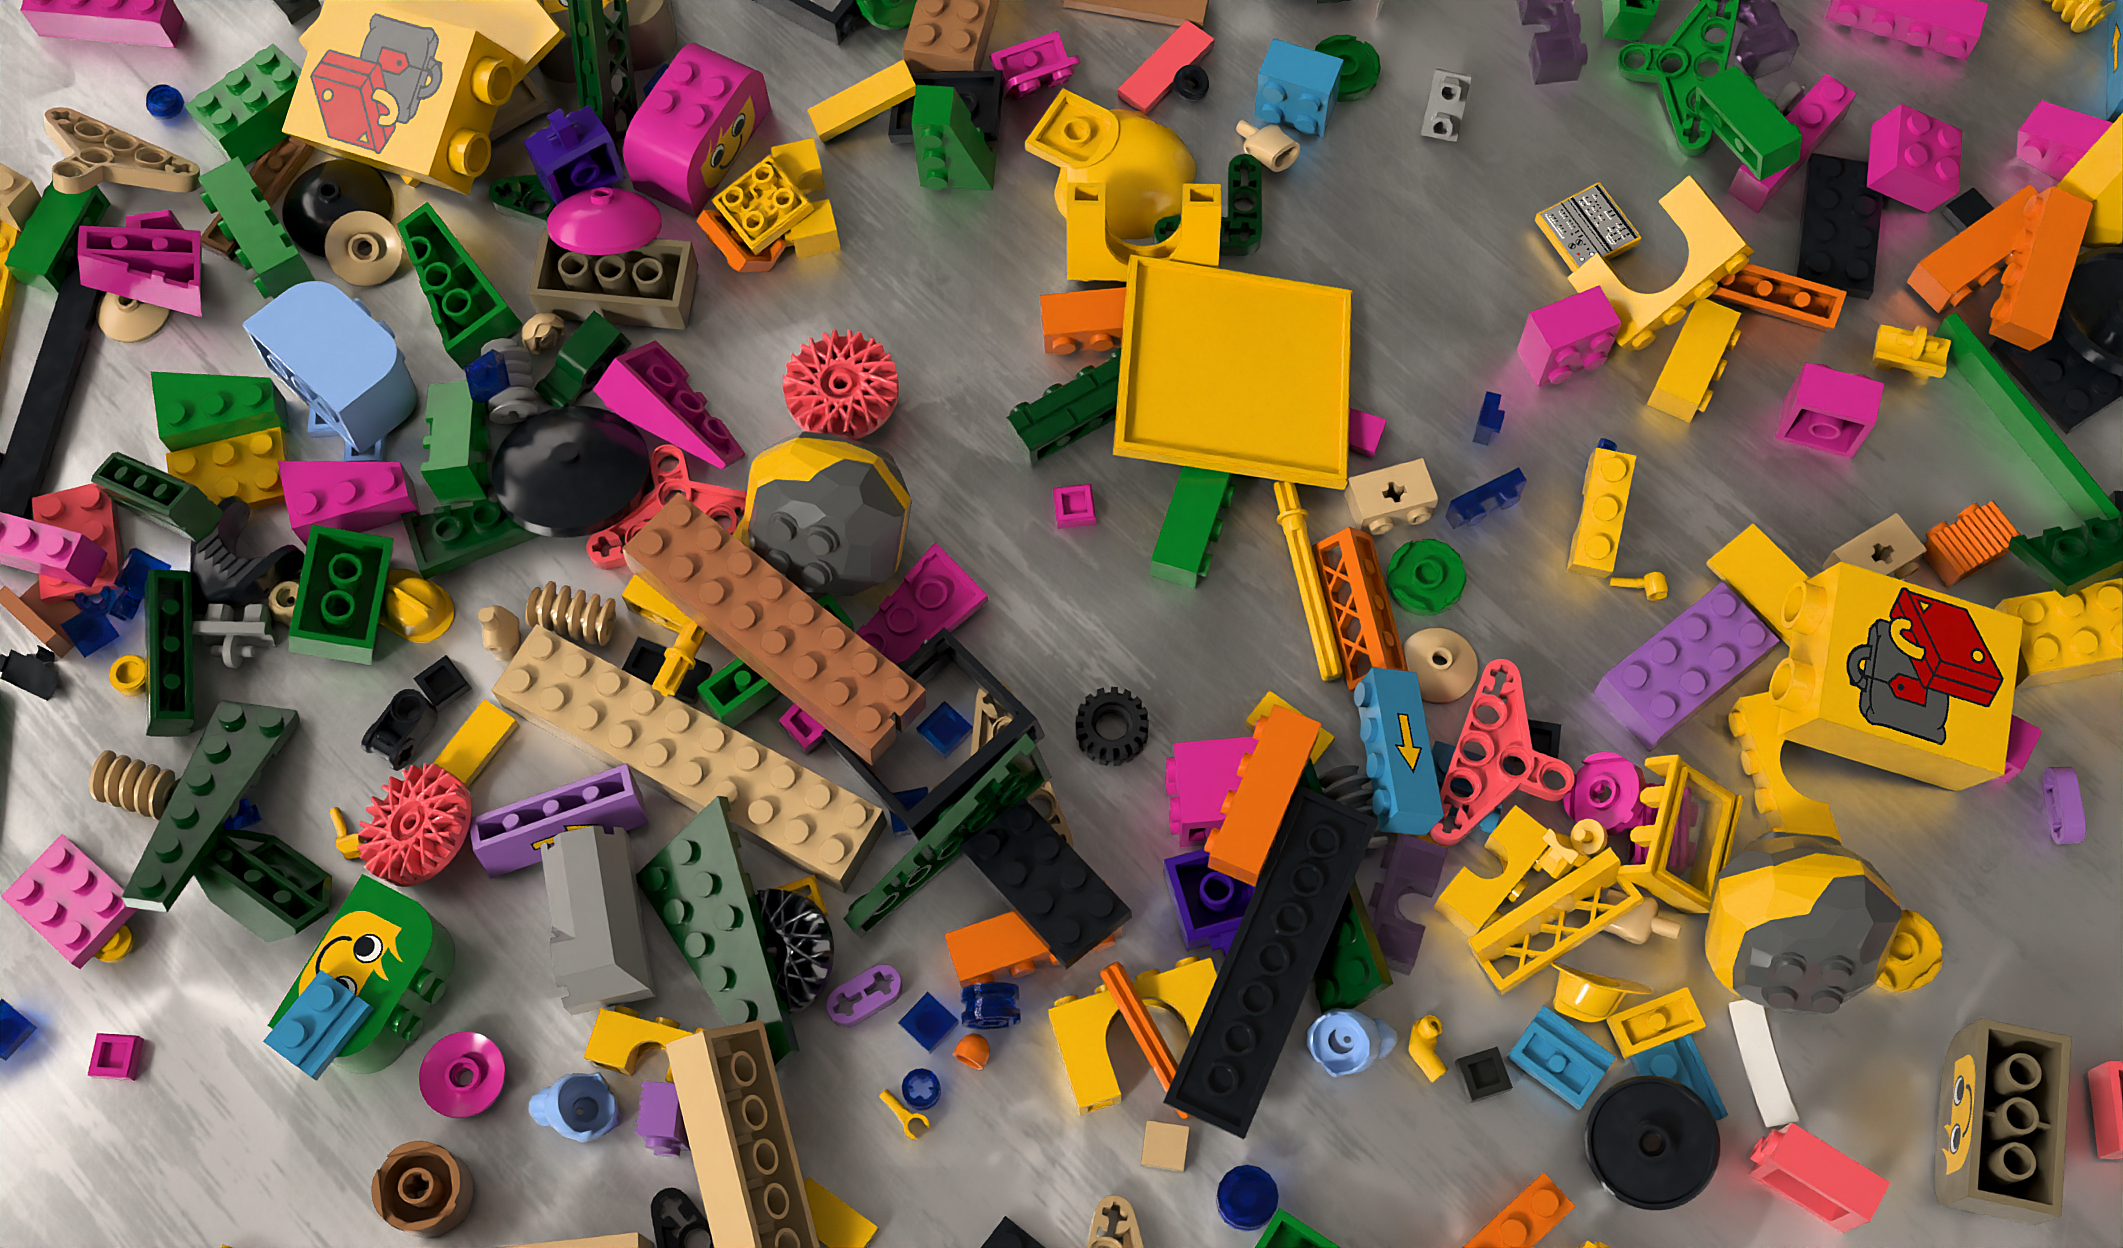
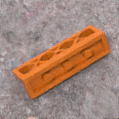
(1367, 596)

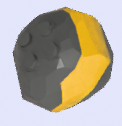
(827, 512)
(1800, 923)

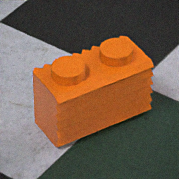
(1969, 543)

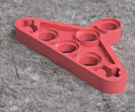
(709, 498)
(1502, 739)

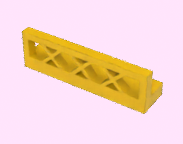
(1545, 909)

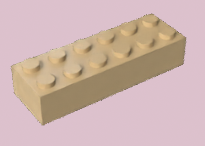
(741, 1139)

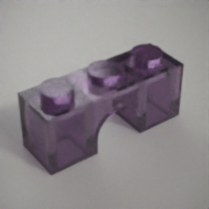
(1768, 42)
(1557, 53)
(1411, 868)

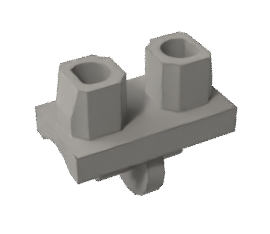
(1446, 105)
(236, 639)

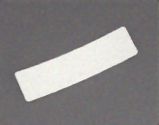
(1762, 1063)

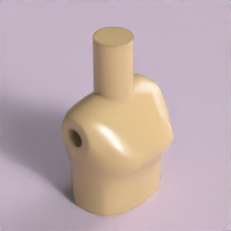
(1269, 145)
(500, 632)
(1641, 921)

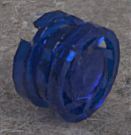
(990, 1005)
(1247, 1198)

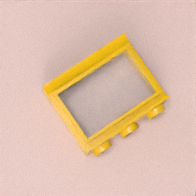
(1689, 836)

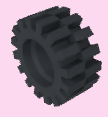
(1116, 703)

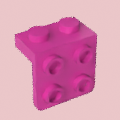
(1034, 64)

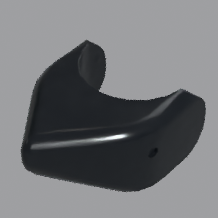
(233, 580)

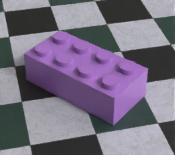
(1685, 666)

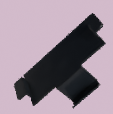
(30, 672)

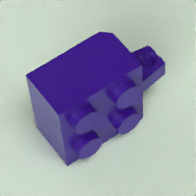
(574, 154)
(1205, 901)

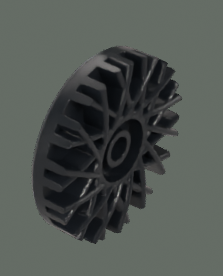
(799, 943)
(1658, 1177)

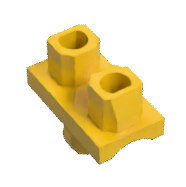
(1911, 351)
(1572, 851)

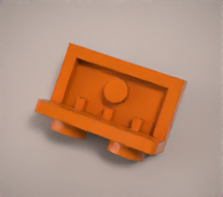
(734, 248)

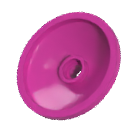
(604, 221)

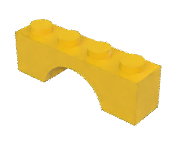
(1786, 810)

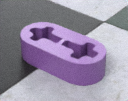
(2064, 805)
(869, 1004)

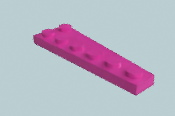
(930, 598)

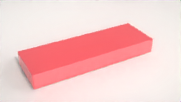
(1155, 76)

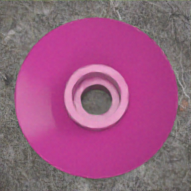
(448, 1061)

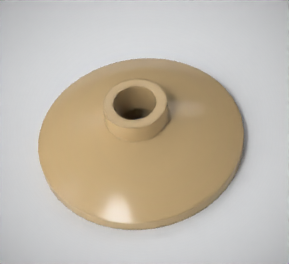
(343, 251)
(129, 322)
(1444, 682)

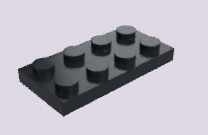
(1839, 226)
(1045, 883)

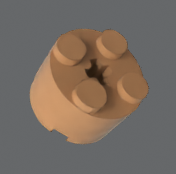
(405, 1173)

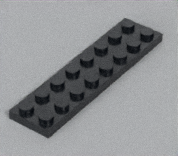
(1270, 963)

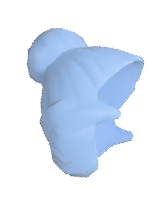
(1368, 1036)
(558, 1106)

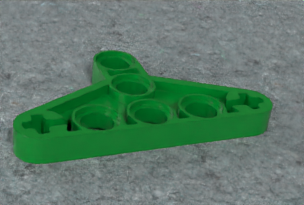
(1692, 50)

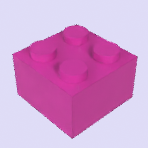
(1914, 158)
(1568, 336)
(1829, 410)

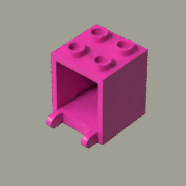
(1200, 780)

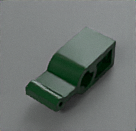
(582, 361)

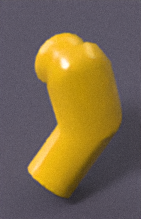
(1423, 1046)

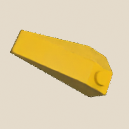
(2100, 181)

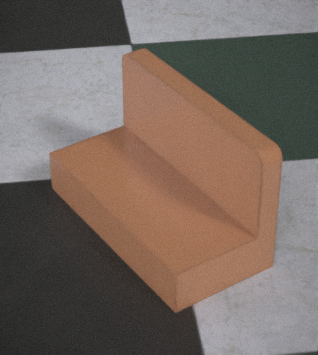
(41, 618)

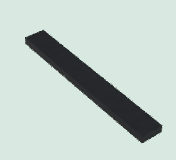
(47, 394)

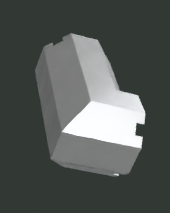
(596, 920)

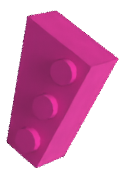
(144, 265)

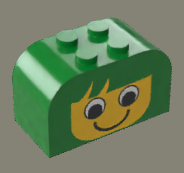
(391, 959)

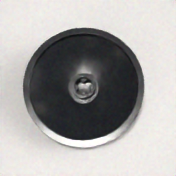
(2094, 308)
(571, 471)

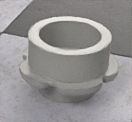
(1790, 97)

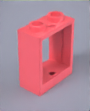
(1817, 1177)

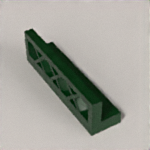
(597, 67)

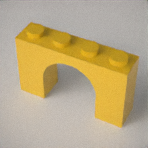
(1713, 253)
(1100, 255)
(1084, 1025)

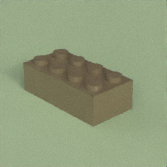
(629, 288)

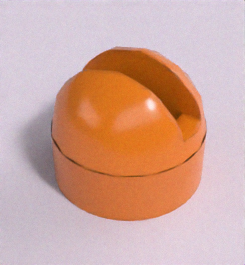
(973, 1051)

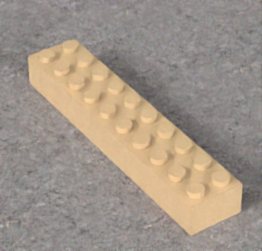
(691, 757)

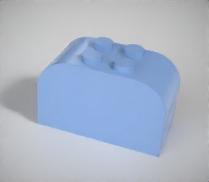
(336, 360)

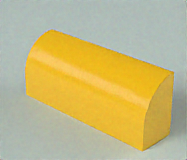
(1758, 575)

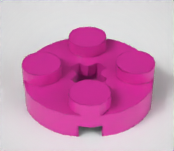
(1623, 806)

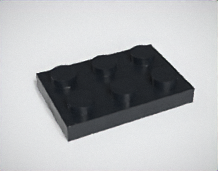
(979, 91)
(2061, 380)

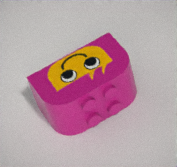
(693, 127)

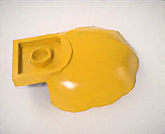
(1116, 147)

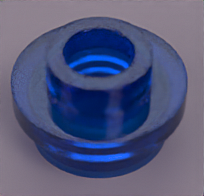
(164, 102)

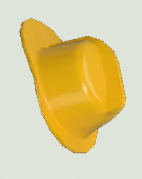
(416, 607)
(1591, 995)

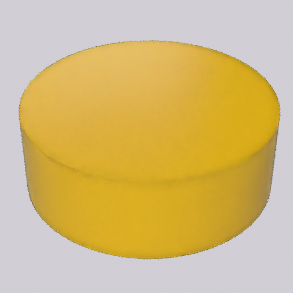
(128, 675)

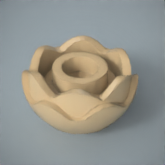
(542, 332)
(279, 600)

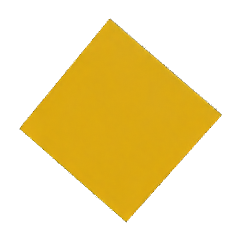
(1235, 373)

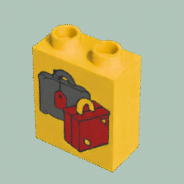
(401, 93)
(1897, 676)

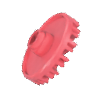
(841, 385)
(416, 826)

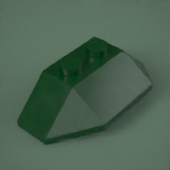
(264, 884)

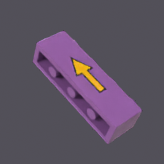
(513, 834)

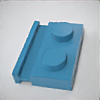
(318, 1025)
(1561, 1057)
(1682, 1063)

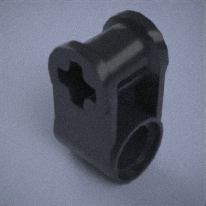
(402, 733)

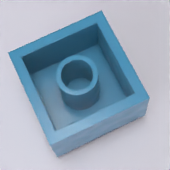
(1298, 87)

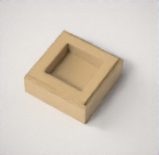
(1164, 1146)

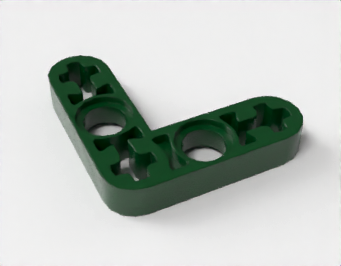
(1236, 220)

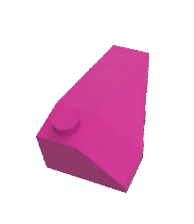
(653, 393)

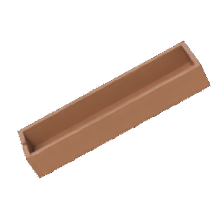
(775, 628)

